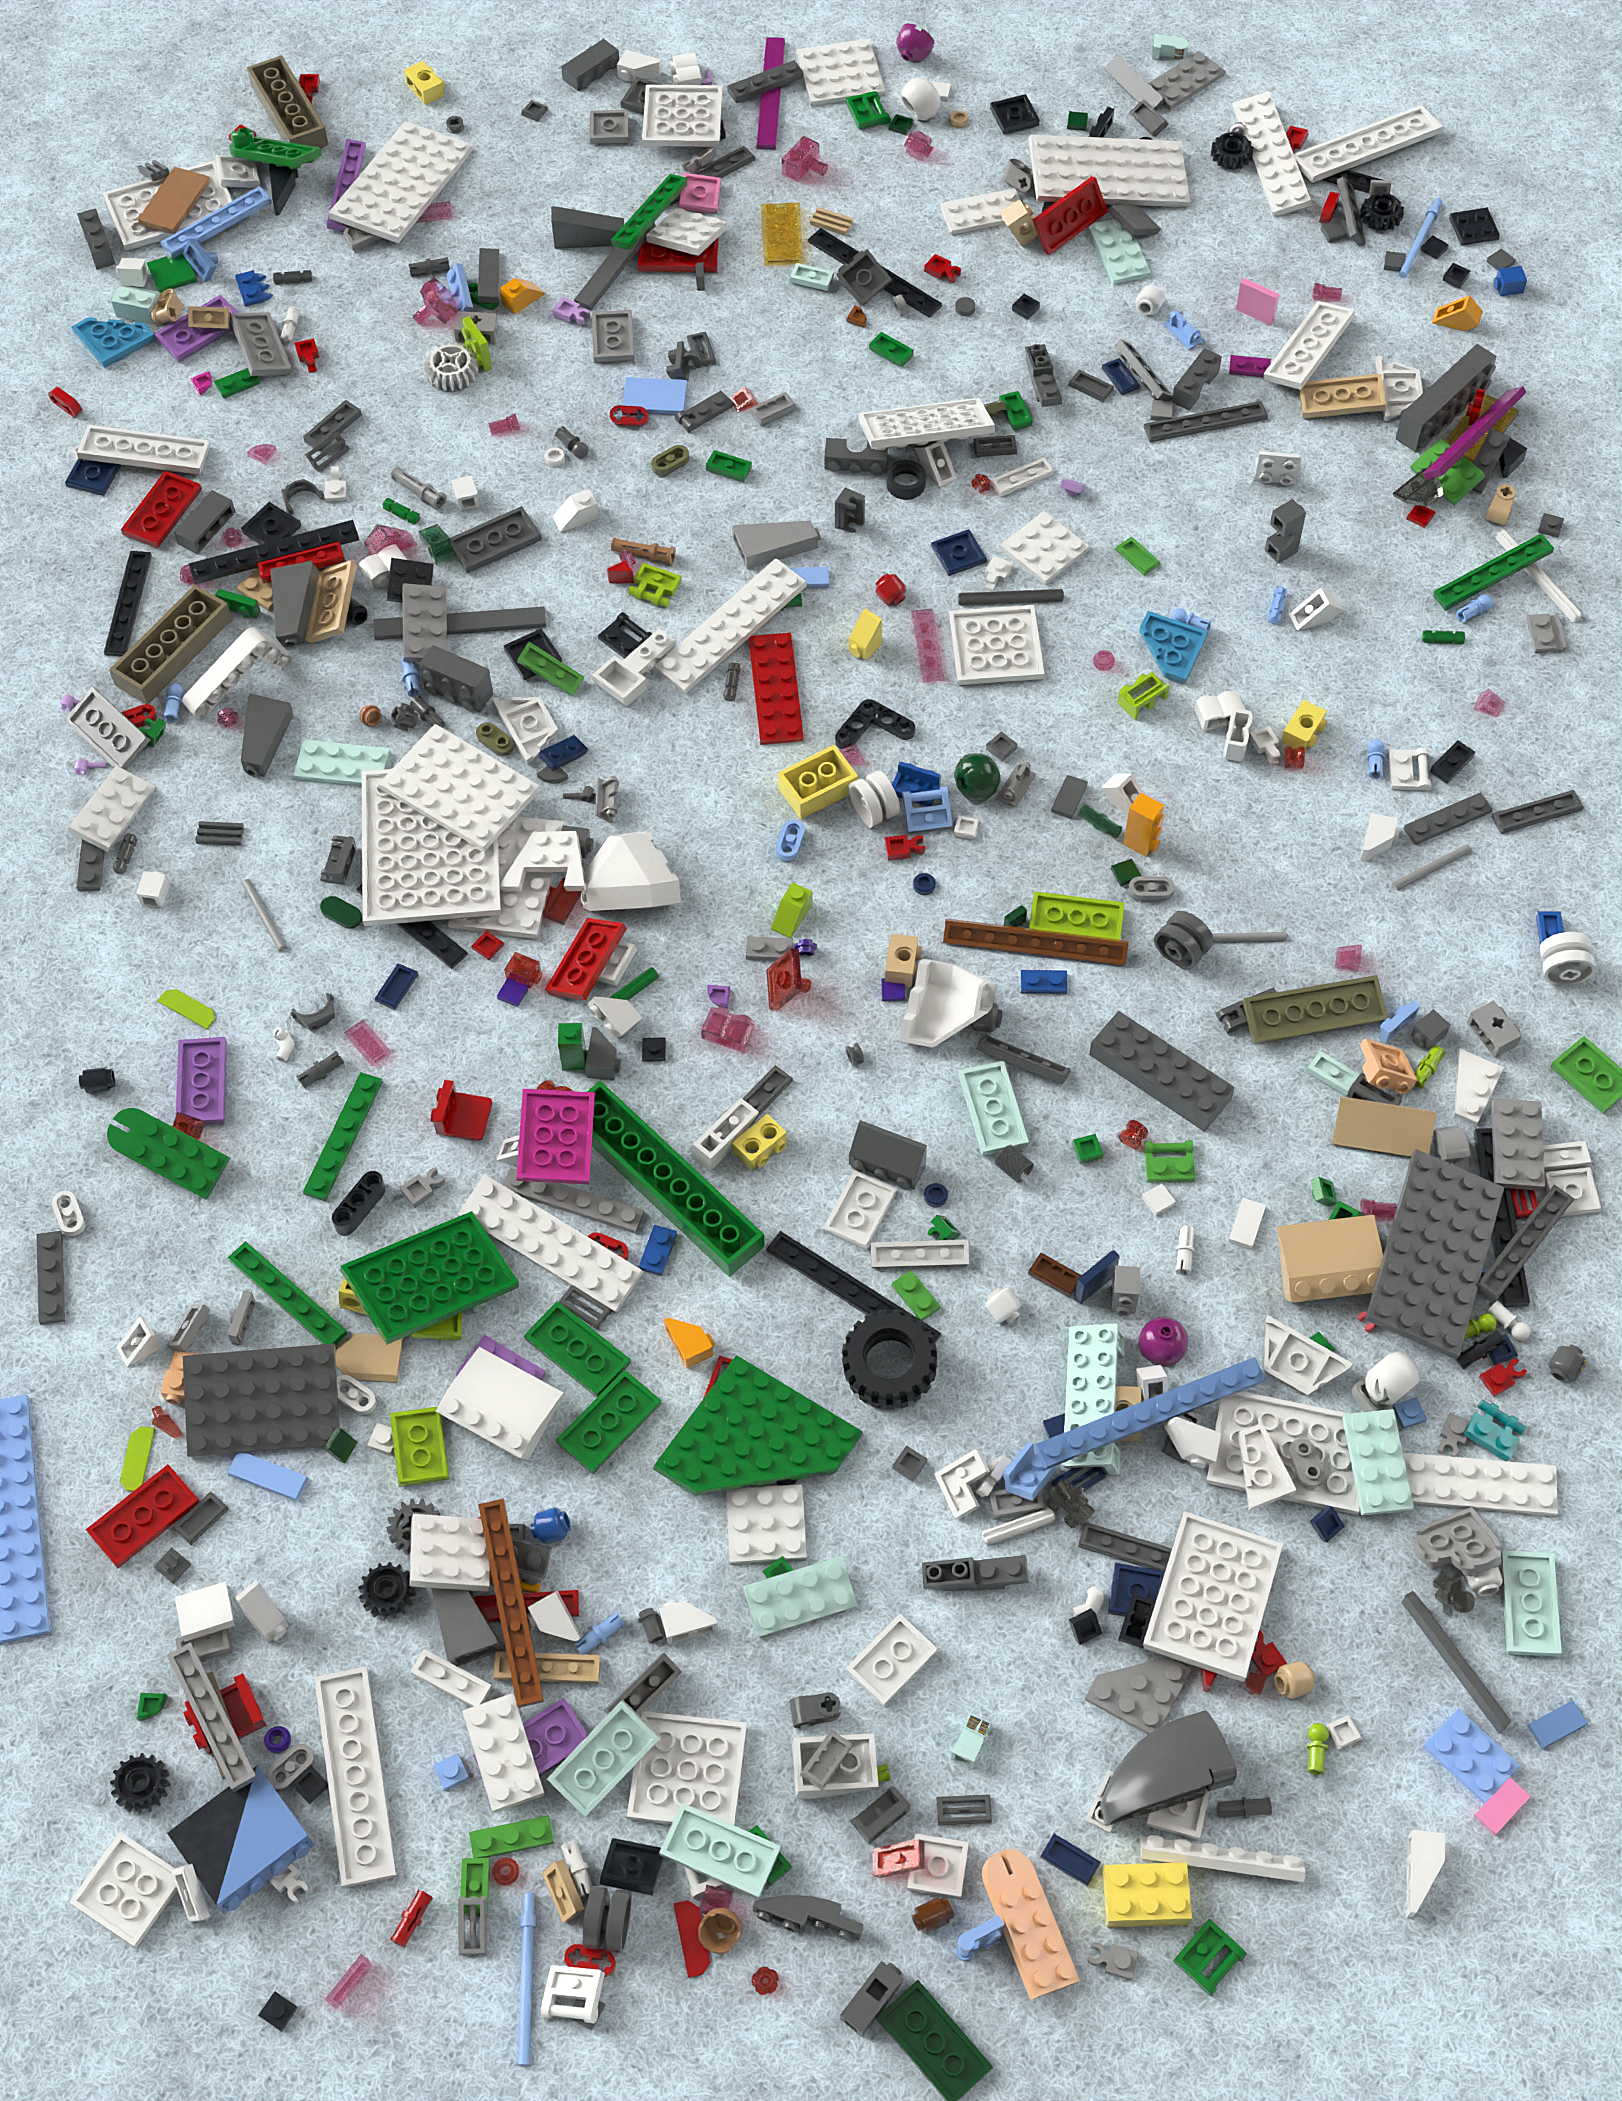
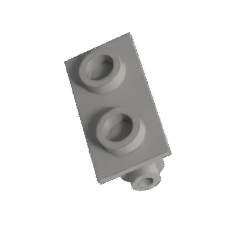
(1017, 784)
(605, 800)

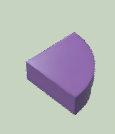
(719, 995)

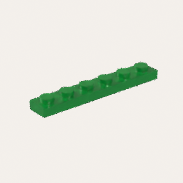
(649, 211)
(1493, 571)
(342, 1136)
(287, 1295)

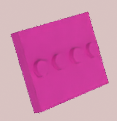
(555, 1136)

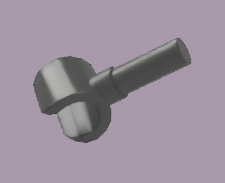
(587, 792)

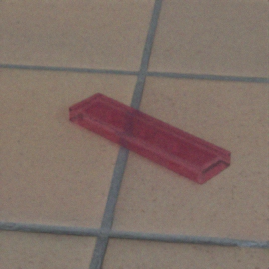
(927, 645)

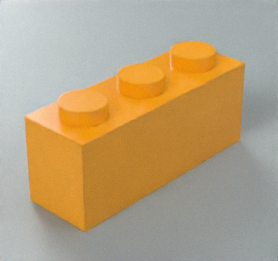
(1144, 825)

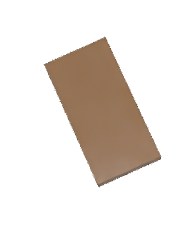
(174, 200)

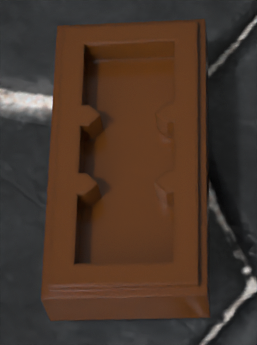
(1054, 1274)

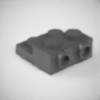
(863, 277)

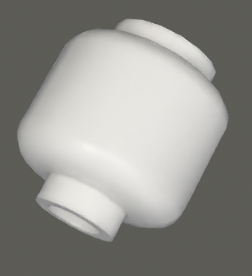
(1150, 300)
(1003, 1305)
(1486, 1582)

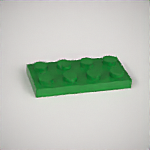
(577, 1349)
(608, 1422)

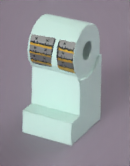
(1169, 46)
(971, 1740)

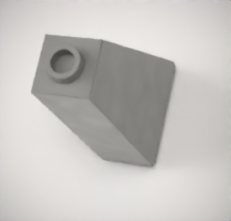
(770, 541)

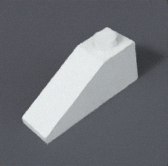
(718, 1139)
(262, 1612)
(1425, 1858)

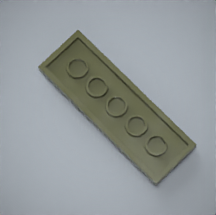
(1315, 1009)

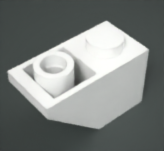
(615, 1014)

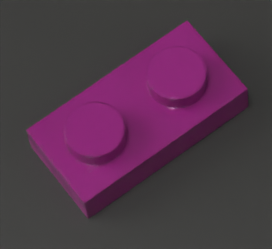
(1248, 365)

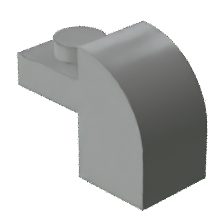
(1452, 1146)

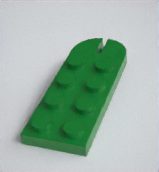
(270, 150)
(167, 1151)

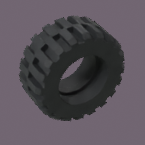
(886, 1328)

